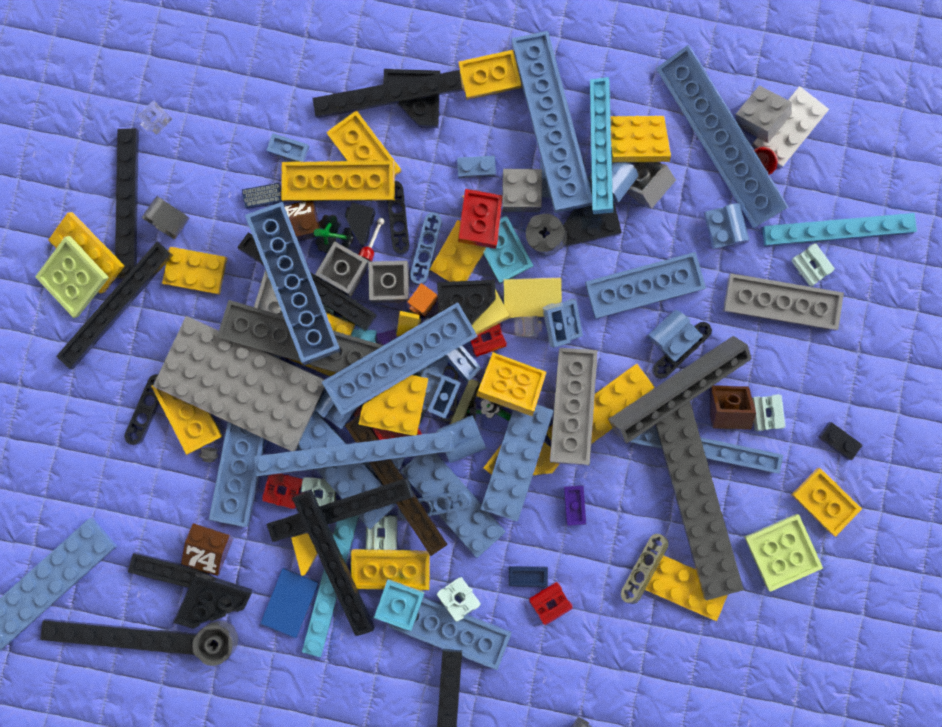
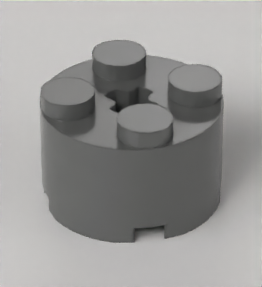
(165, 217)
(540, 225)
(209, 652)

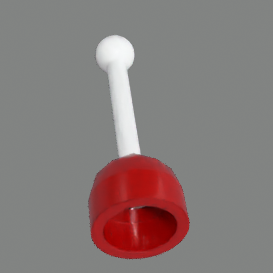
(367, 252)

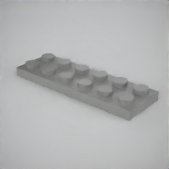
(783, 302)
(574, 406)

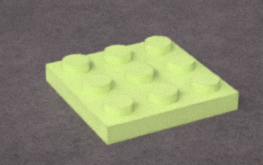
(71, 277)
(783, 552)

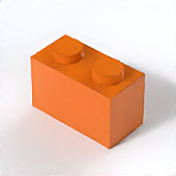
(422, 301)

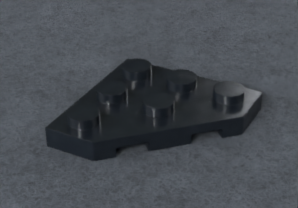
(422, 111)
(585, 226)
(472, 296)
(209, 600)

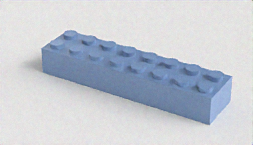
(292, 283)

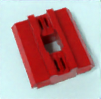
(497, 342)
(280, 499)
(540, 599)

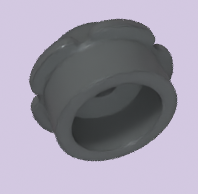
(208, 454)

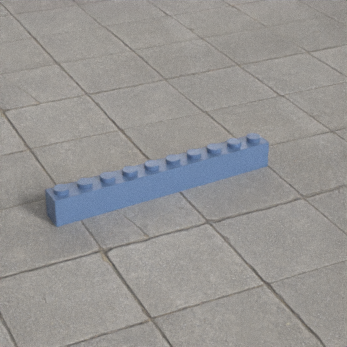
(354, 453)

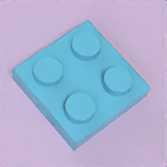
(399, 605)

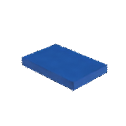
(289, 602)

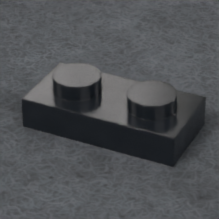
(840, 441)

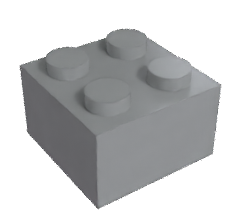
(764, 114)
(521, 190)
(342, 269)
(388, 281)

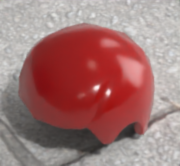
(767, 158)

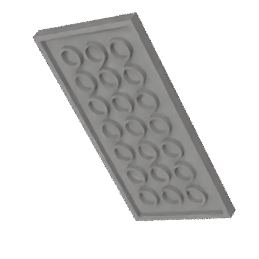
(240, 384)

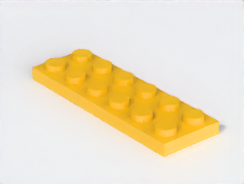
(338, 181)
(614, 398)

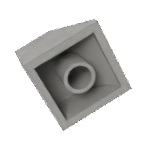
(651, 182)

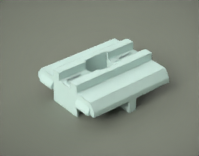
(805, 269)
(776, 420)
(319, 484)
(389, 541)
(461, 589)

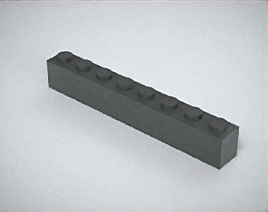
(680, 389)

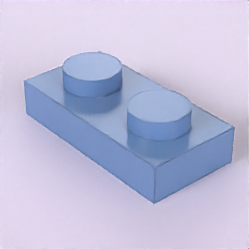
(287, 148)
(476, 166)
(463, 363)

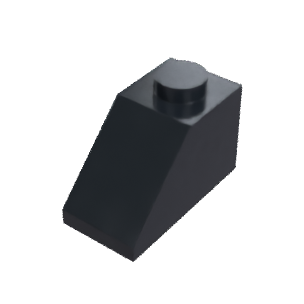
(360, 220)

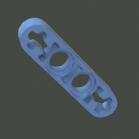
(424, 248)
(436, 509)

